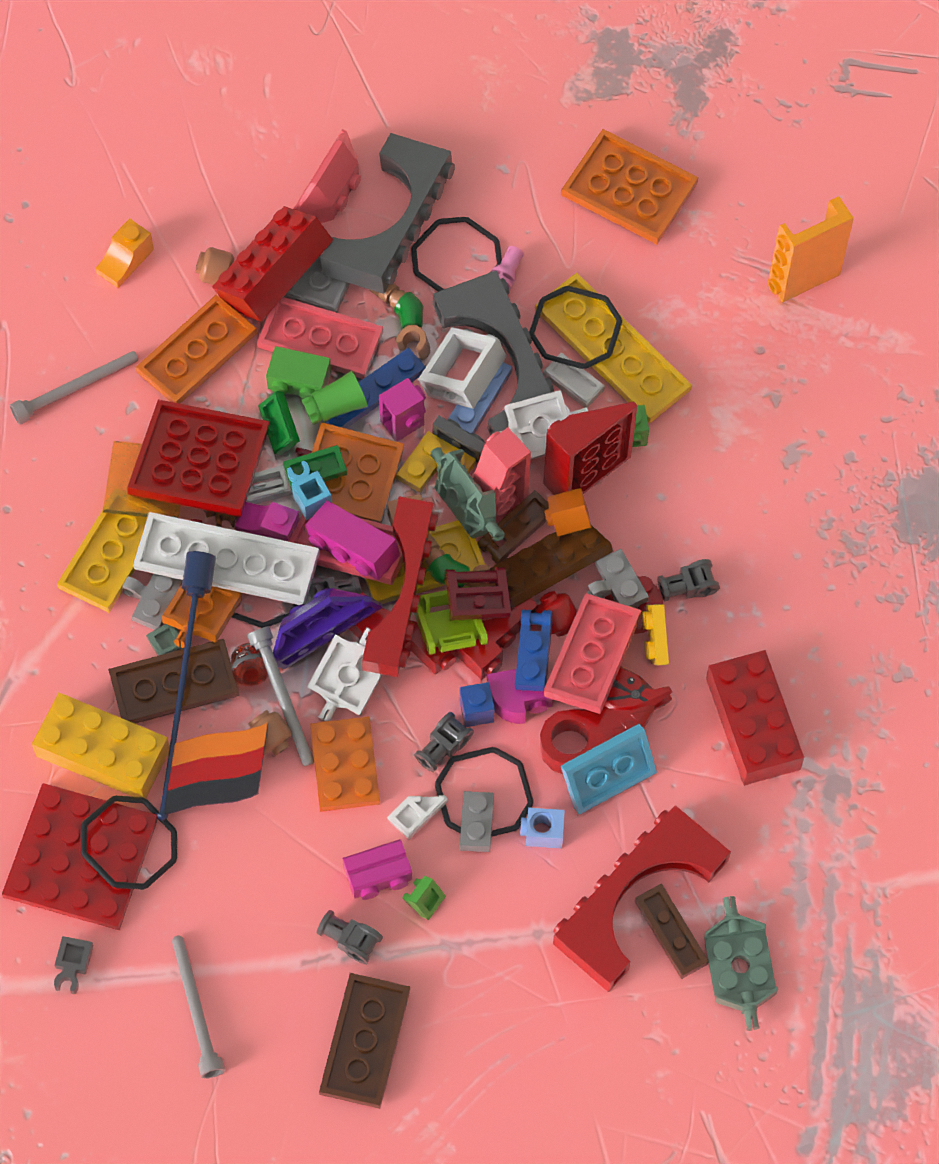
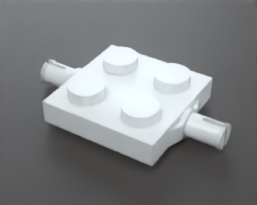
(532, 418)
(341, 677)

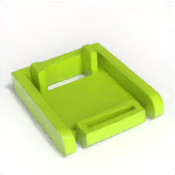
(441, 631)

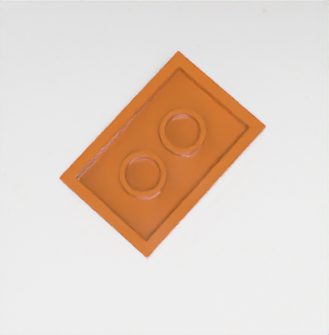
(344, 764)

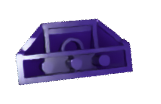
(318, 621)

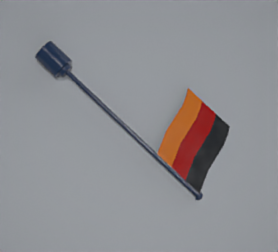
(215, 765)

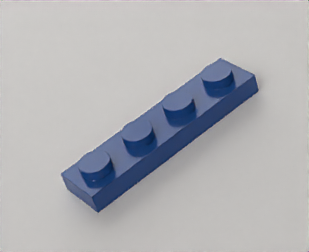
(388, 375)

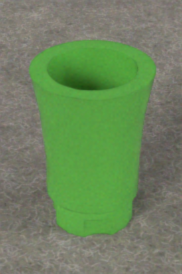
(335, 399)

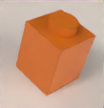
(568, 512)

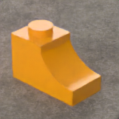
(126, 252)

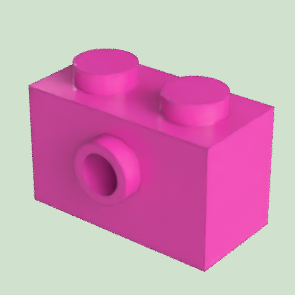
(402, 409)

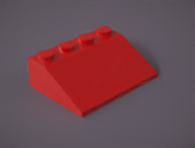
(588, 447)

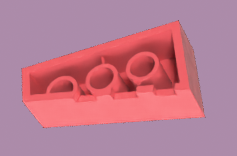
(505, 469)

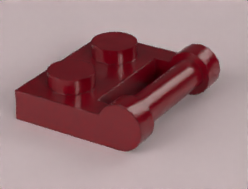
(478, 601)

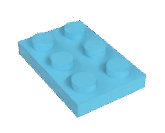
(609, 769)

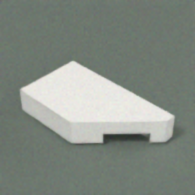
(415, 813)

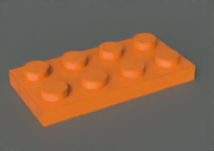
(196, 350)

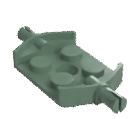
(746, 940)

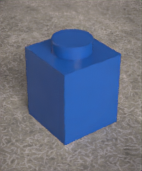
(476, 704)

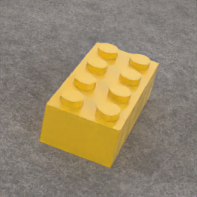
(101, 746)

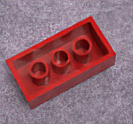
(272, 263)
(754, 717)

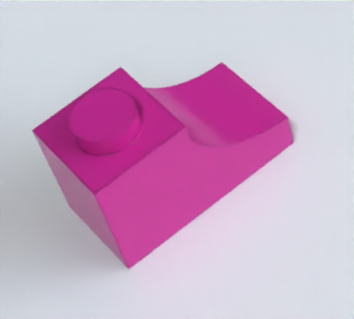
(268, 520)

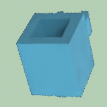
(308, 490)

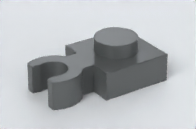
(72, 958)

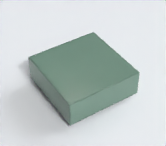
(163, 639)

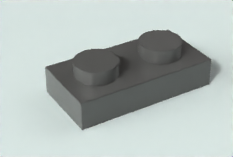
(453, 434)

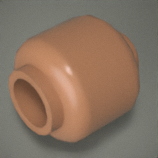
(212, 264)
(277, 732)

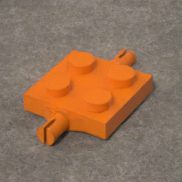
(211, 615)

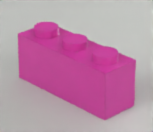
(352, 540)

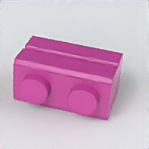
(377, 870)

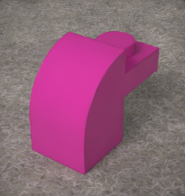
(512, 703)

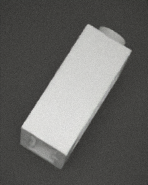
(469, 391)

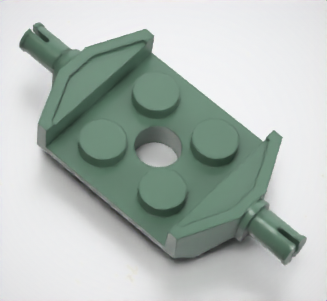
(464, 497)

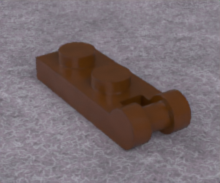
(517, 526)

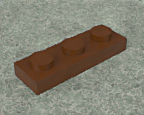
(671, 931)

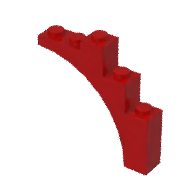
(479, 659)

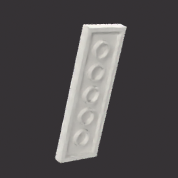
(243, 559)

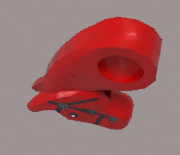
(628, 704)

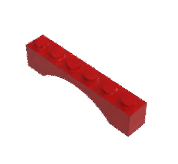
(386, 642)

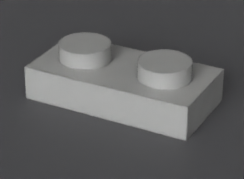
(476, 821)

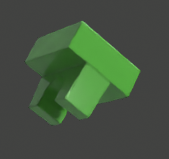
(425, 897)

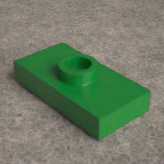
(281, 427)

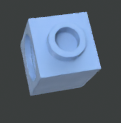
(553, 818)

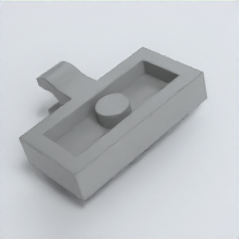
(618, 581)
(153, 598)

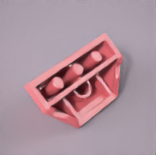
(332, 182)

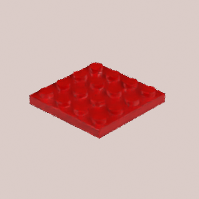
(198, 458)
(50, 863)

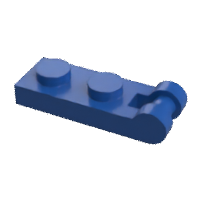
(533, 651)

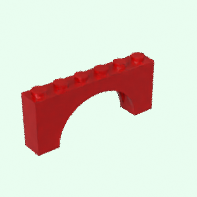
(671, 845)

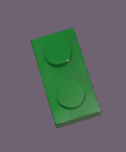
(326, 461)

